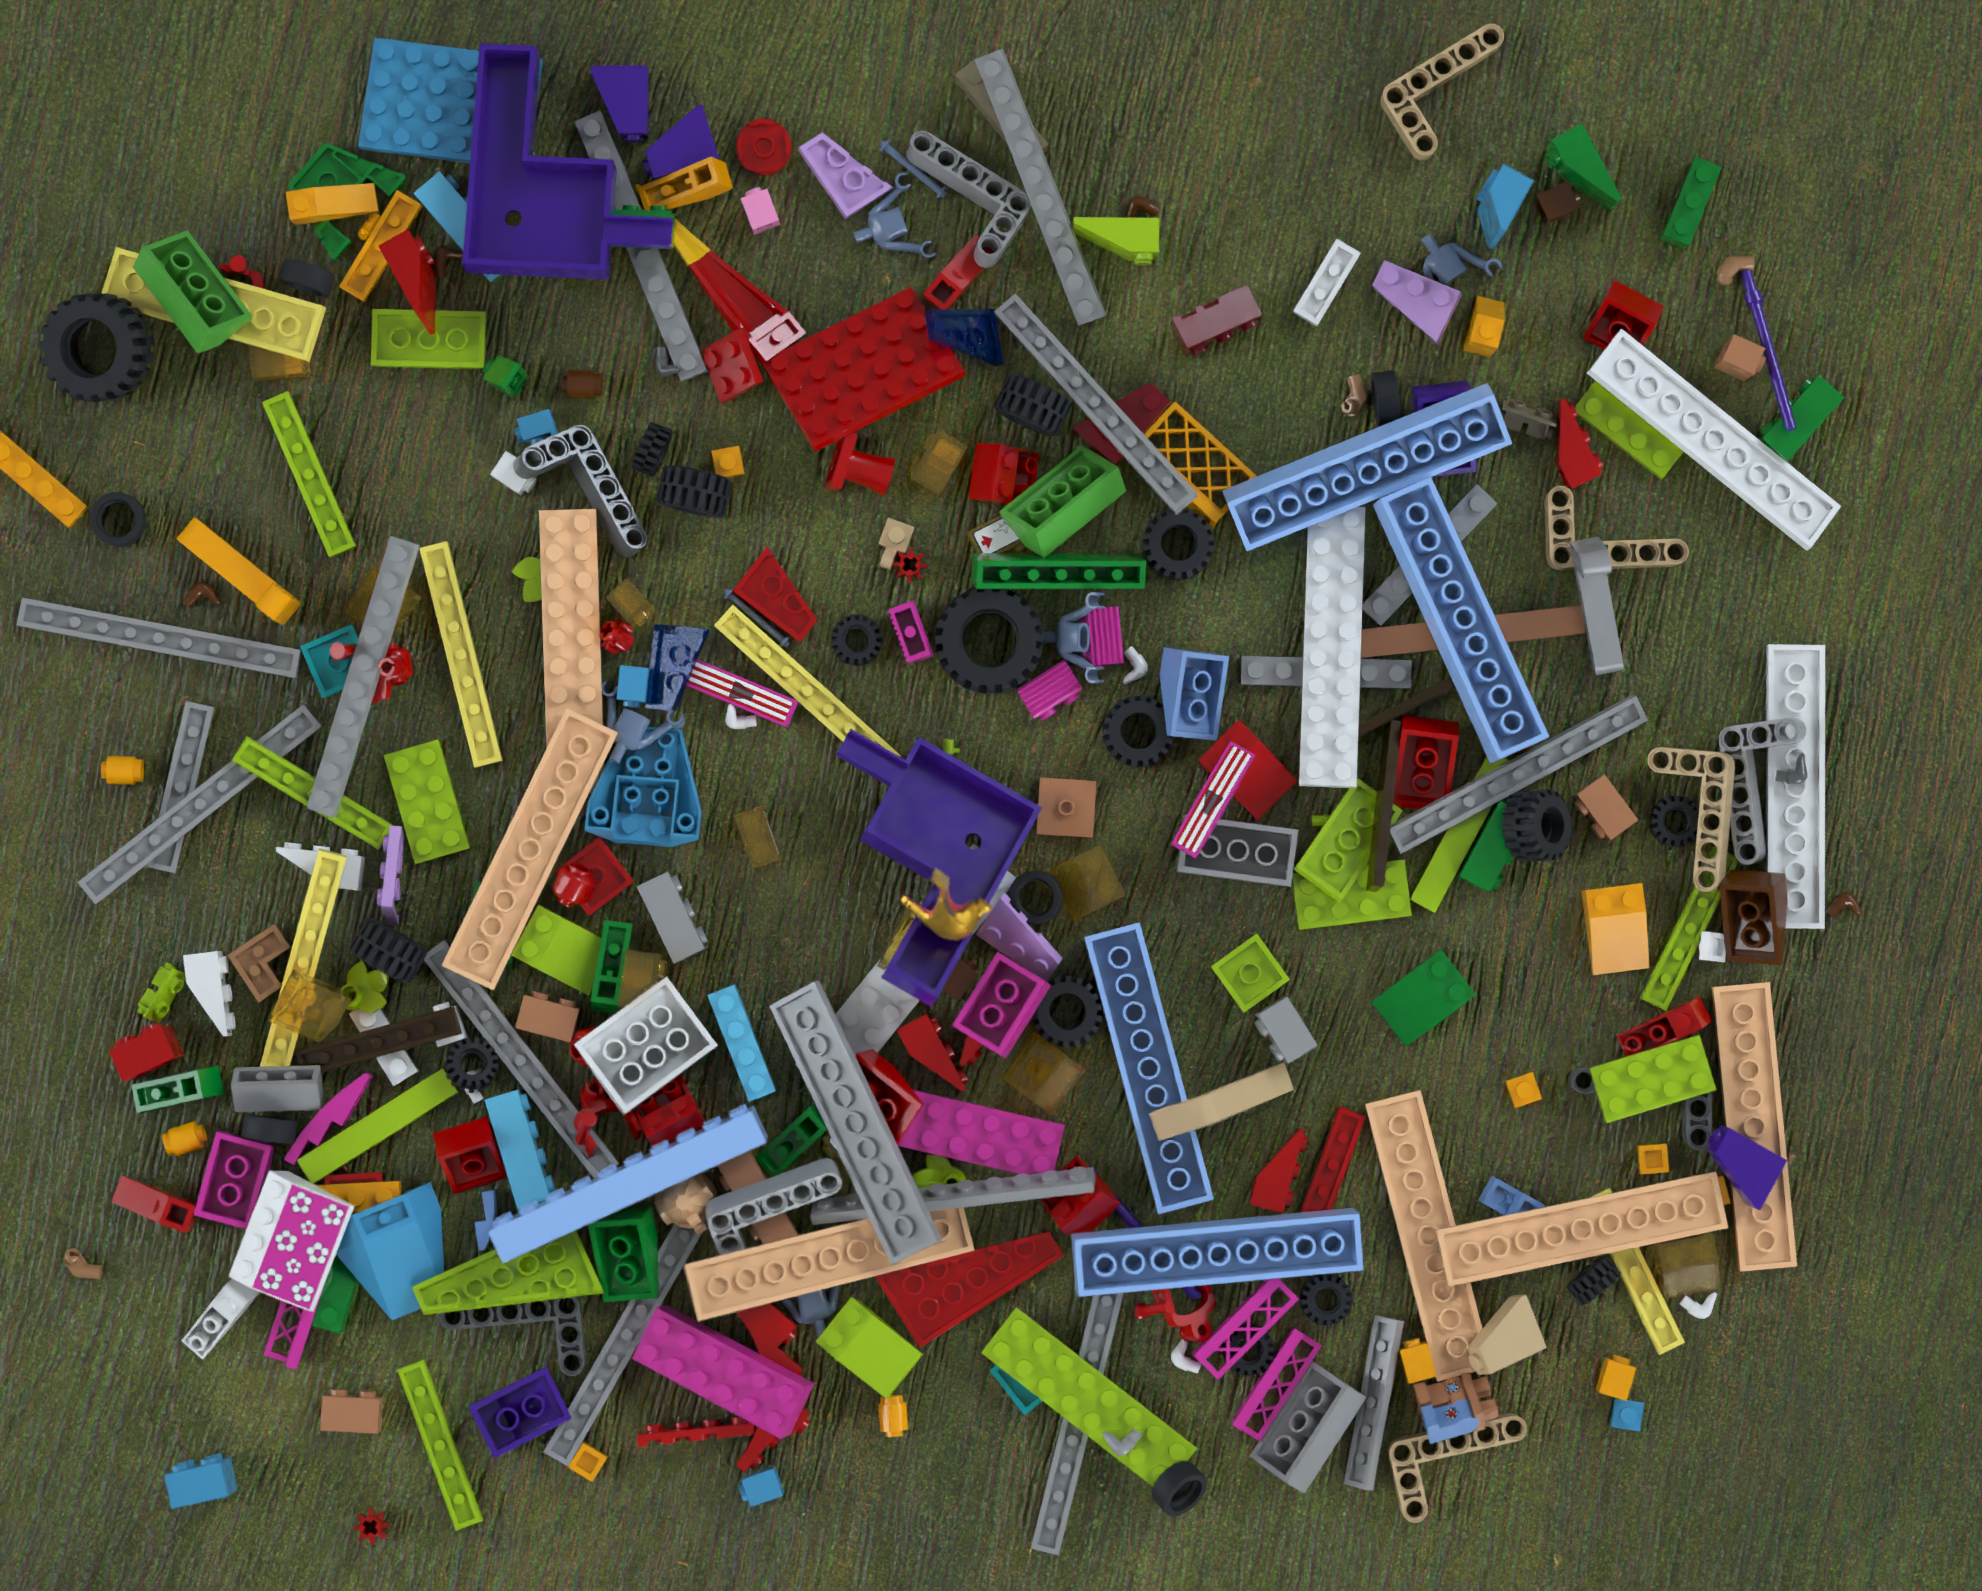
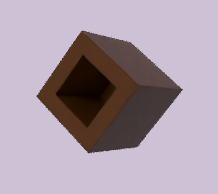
(1557, 202)
(961, 978)

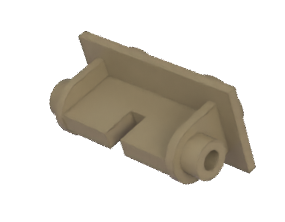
(1537, 420)

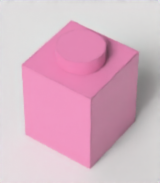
(760, 210)

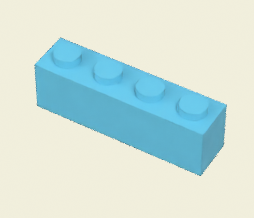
(447, 207)
(742, 1042)
(519, 1147)

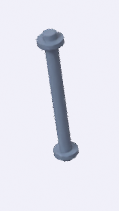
(941, 192)
(730, 595)

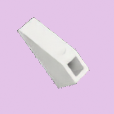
(305, 859)
(207, 981)
(219, 1317)

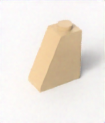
(1506, 1337)

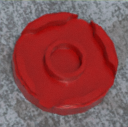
(763, 147)

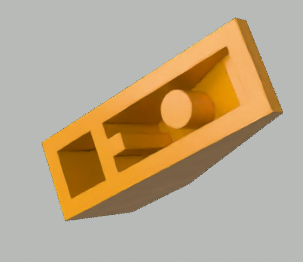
(687, 185)
(331, 202)

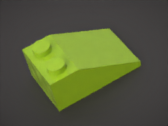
(1127, 237)
(559, 949)
(869, 1347)

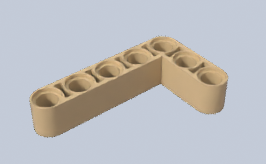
(1432, 81)
(1630, 547)
(1707, 806)
(1221, 1102)
(1443, 1449)

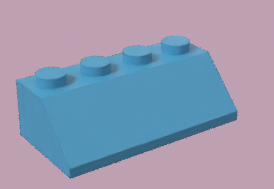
(1500, 201)

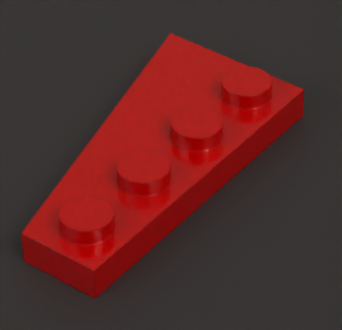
(683, 1429)

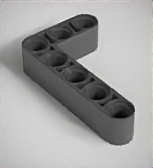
(589, 481)
(1689, 1121)
(526, 1315)

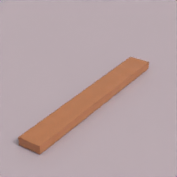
(1514, 627)

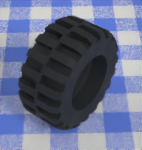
(62, 353)
(996, 678)

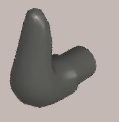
(662, 363)
(1793, 777)

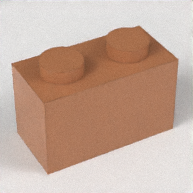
(1740, 358)
(1604, 808)
(548, 1017)
(351, 1412)

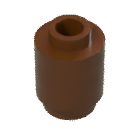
(582, 384)

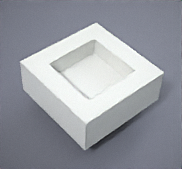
(1712, 947)

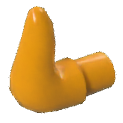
(368, 226)

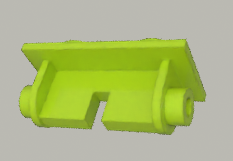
(169, 983)

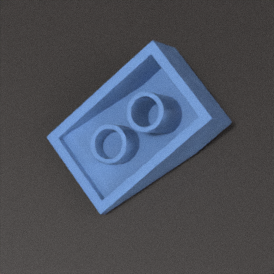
(1193, 692)

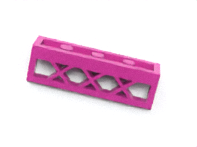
(1233, 1322)
(297, 1343)
(1266, 1380)

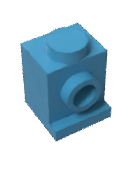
(535, 427)

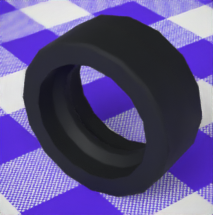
(306, 277)
(1385, 397)
(96, 519)
(1053, 884)
(269, 1128)
(1165, 1488)

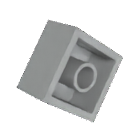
(1285, 1030)

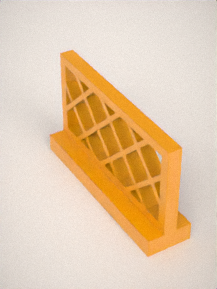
(1202, 504)

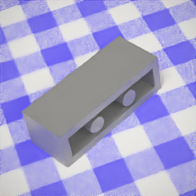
(672, 917)
(277, 1088)

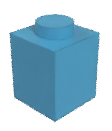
(632, 685)
(761, 1486)

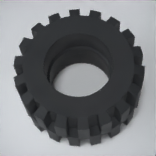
(1032, 405)
(694, 491)
(1171, 568)
(1113, 738)
(1536, 825)
(387, 950)
(1089, 1023)

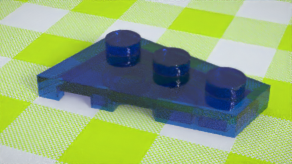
(966, 331)
(671, 664)

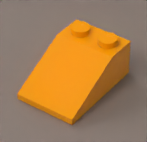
(1616, 928)

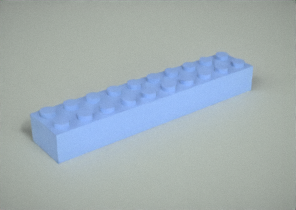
(1367, 467)
(1460, 620)
(1146, 1064)
(627, 1184)
(1217, 1252)

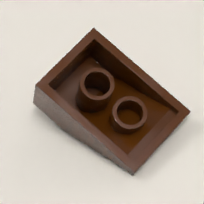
(1754, 916)

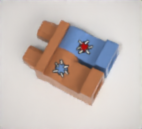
(1454, 1406)

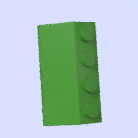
(191, 291)
(1063, 500)

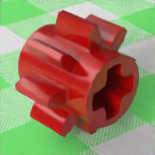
(911, 557)
(616, 636)
(379, 1526)

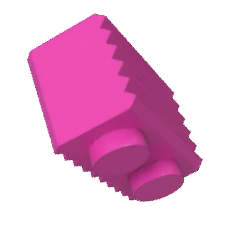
(910, 632)
(1105, 637)
(1050, 690)

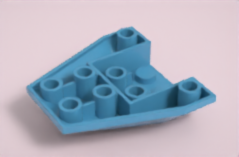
(647, 796)
(395, 1248)

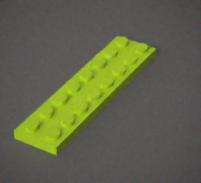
(1084, 1395)

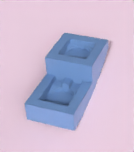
(1506, 1198)
(483, 1226)

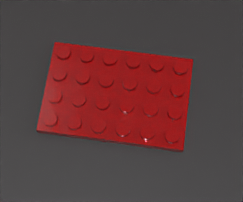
(862, 369)

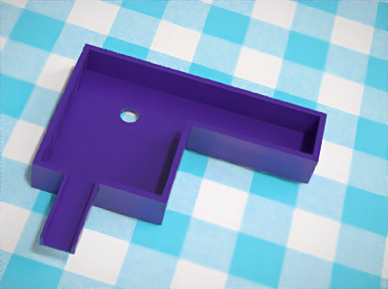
(561, 199)
(924, 826)

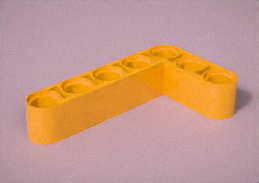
(239, 571)

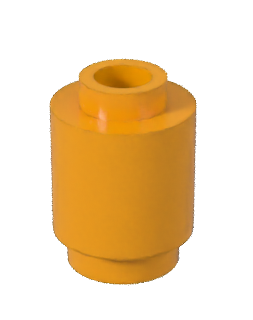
(122, 770)
(184, 1138)
(893, 1415)

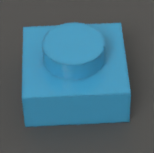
(1627, 1414)

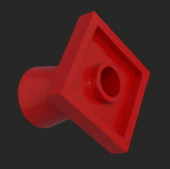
(858, 467)

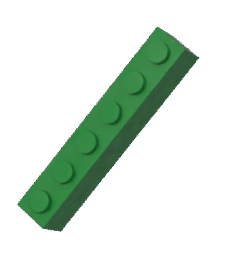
(1058, 571)

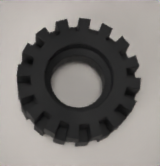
(652, 449)
(849, 623)
(1658, 826)
(476, 1049)
(1593, 1280)
(1342, 1306)
(1256, 1365)

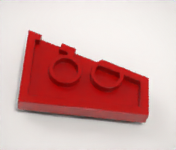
(774, 595)

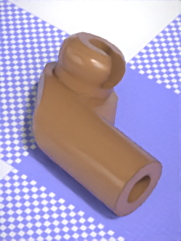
(1732, 266)
(1356, 398)
(79, 1267)

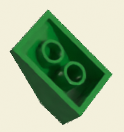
(1580, 165)
(1423, 997)
(626, 1254)

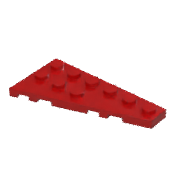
(951, 1289)

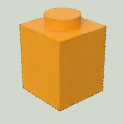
(1416, 1360)
(1616, 1377)

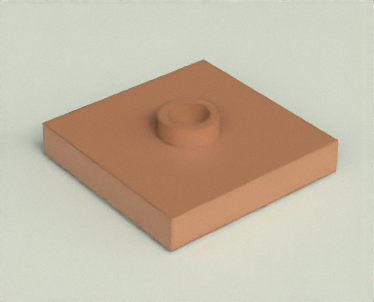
(1066, 807)

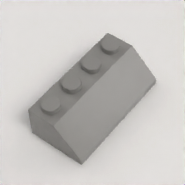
(1308, 1427)

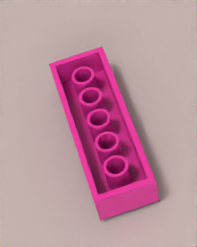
(984, 1135)
(723, 1371)

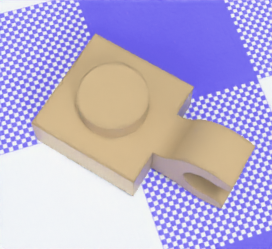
(894, 538)

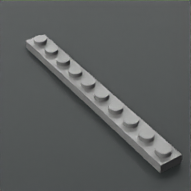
(1040, 187)
(647, 261)
(1096, 404)
(159, 638)
(363, 676)
(1517, 773)
(192, 809)
(518, 1058)
(969, 1193)
(619, 1349)
(1071, 1440)

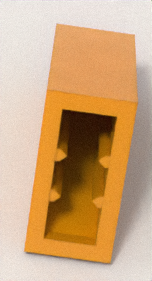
(1485, 327)

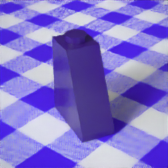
(626, 98)
(681, 146)
(1746, 1165)

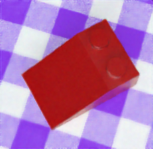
(413, 270)
(1425, 761)
(1264, 780)
(892, 1093)

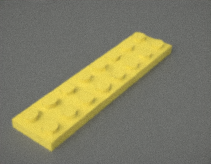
(277, 323)

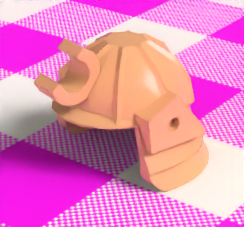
(686, 1202)

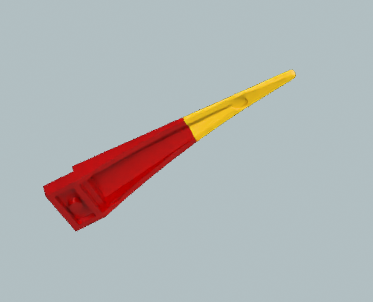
(740, 303)

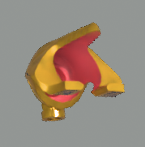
(947, 918)

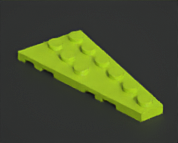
(542, 1274)

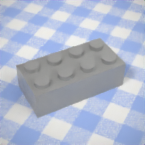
(1245, 854)

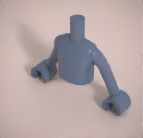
(889, 225)
(1446, 264)
(1075, 637)
(632, 727)
(814, 1308)

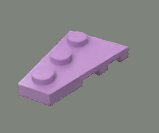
(841, 176)
(1418, 298)
(391, 891)
(1016, 939)

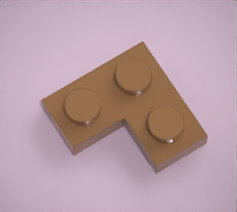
(253, 961)

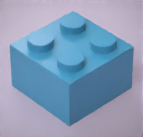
(200, 1482)

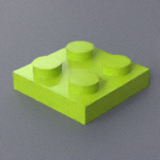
(1250, 973)

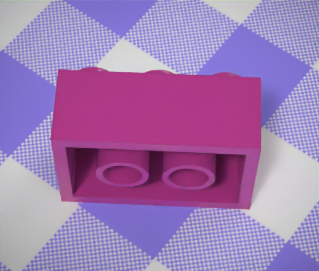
(1001, 1005)
(234, 1178)

